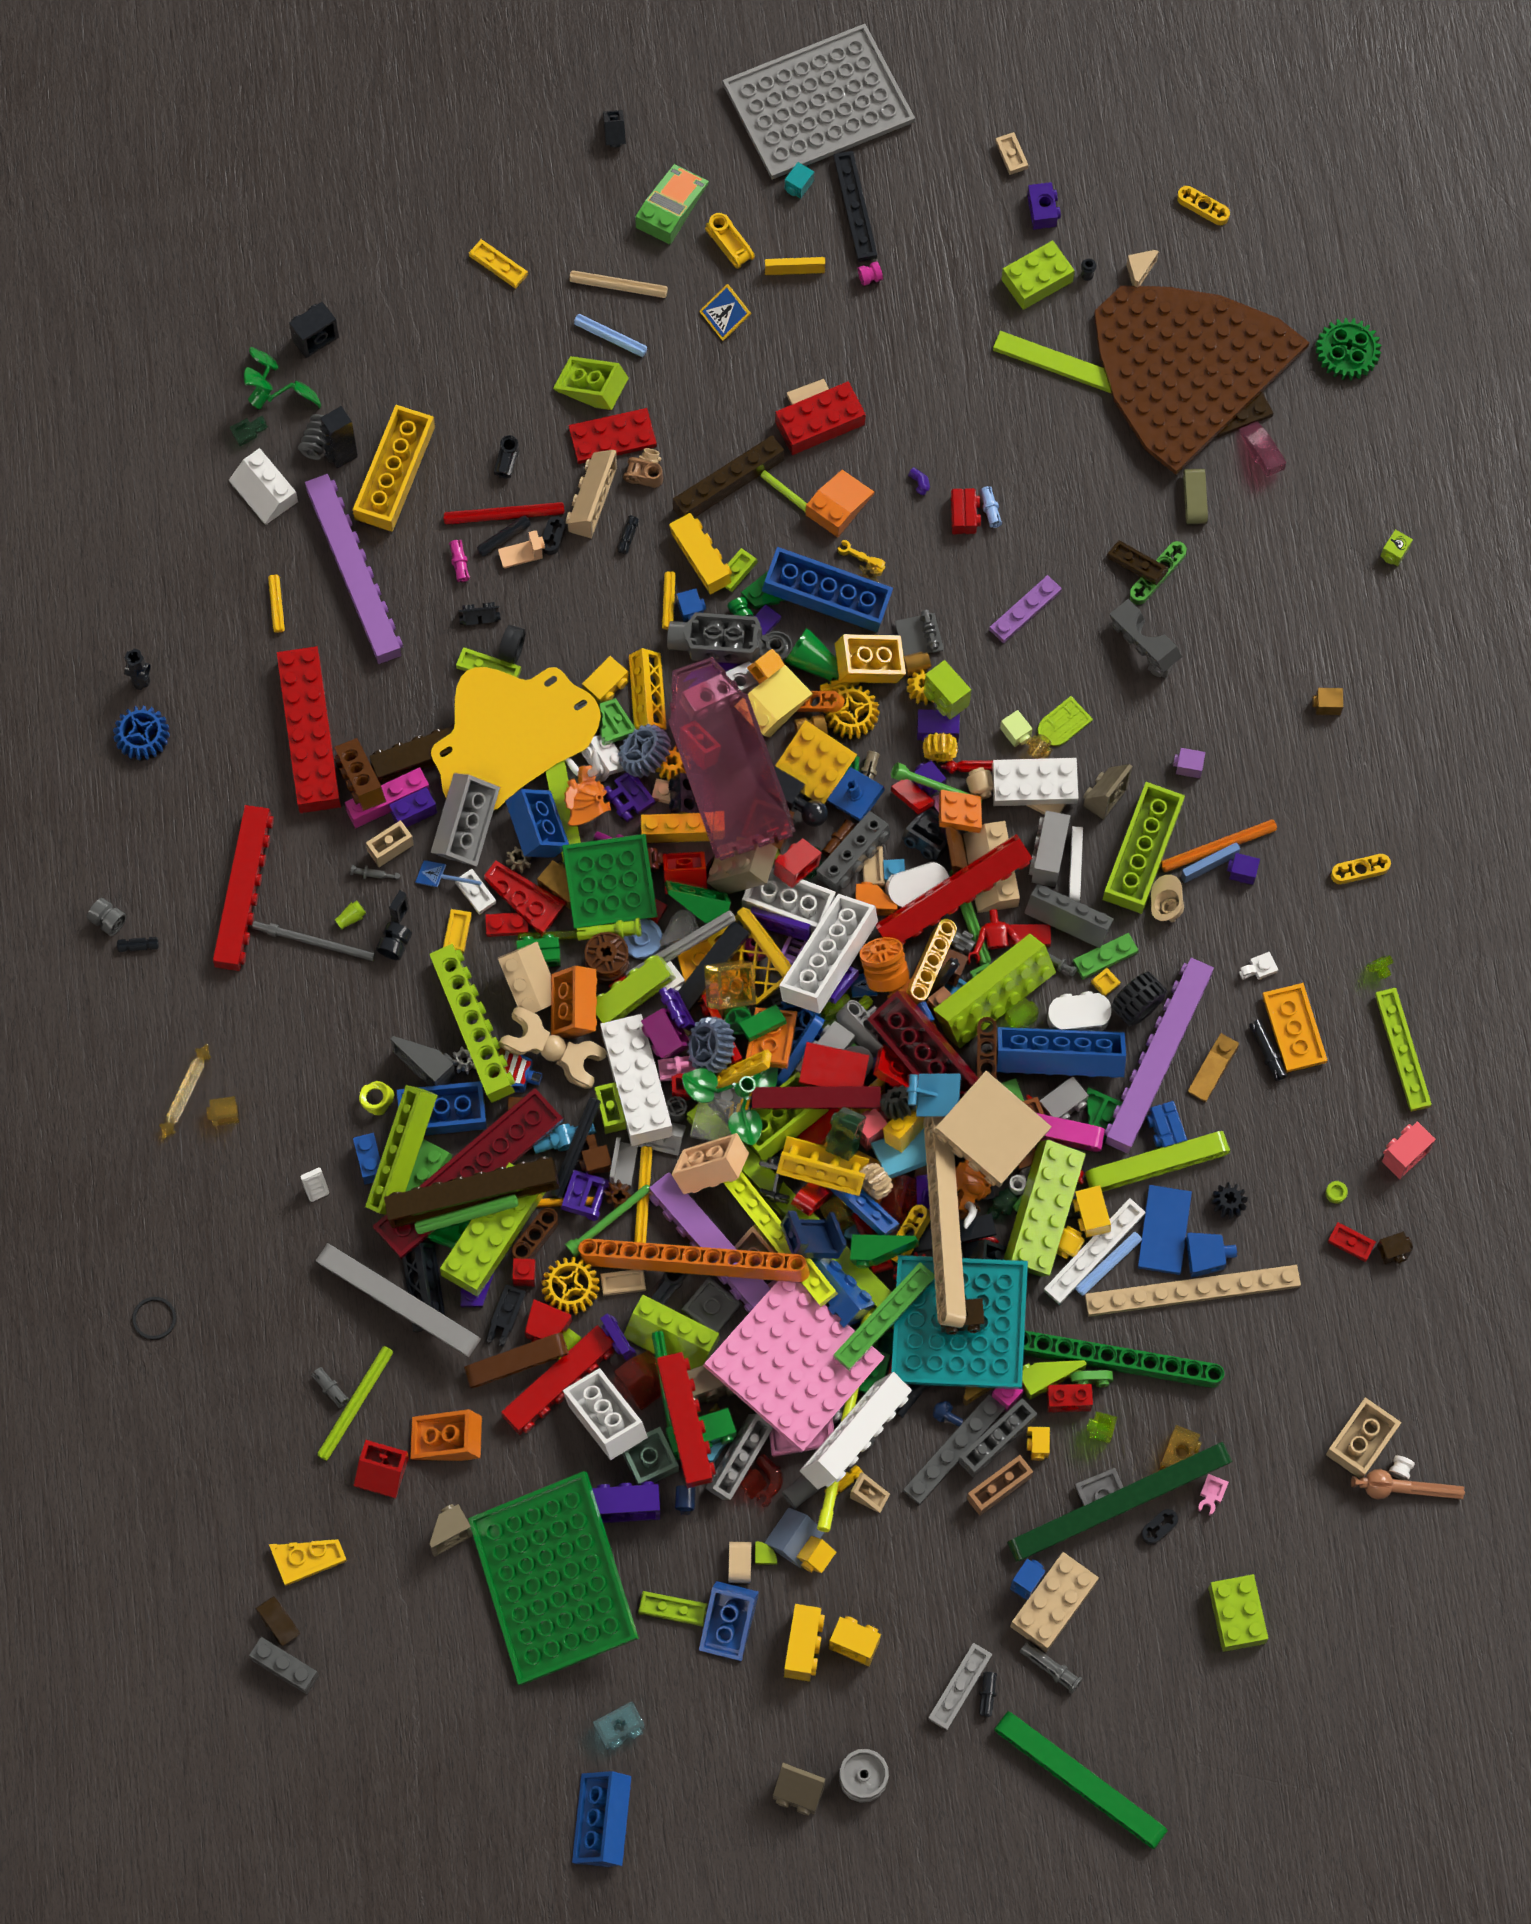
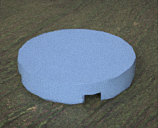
(647, 944)

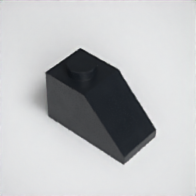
(614, 128)
(984, 1250)

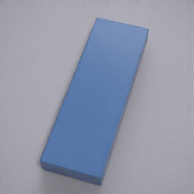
(1209, 862)

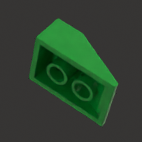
(702, 902)

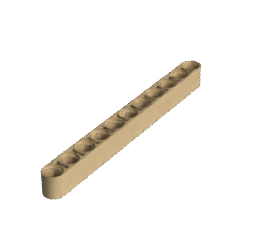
(944, 1228)

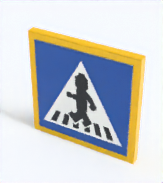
(725, 312)

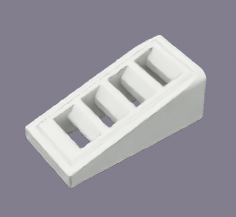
(314, 1184)

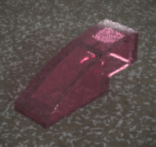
(1263, 448)

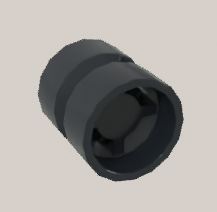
(393, 943)

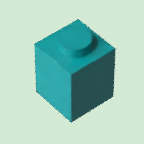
(799, 180)

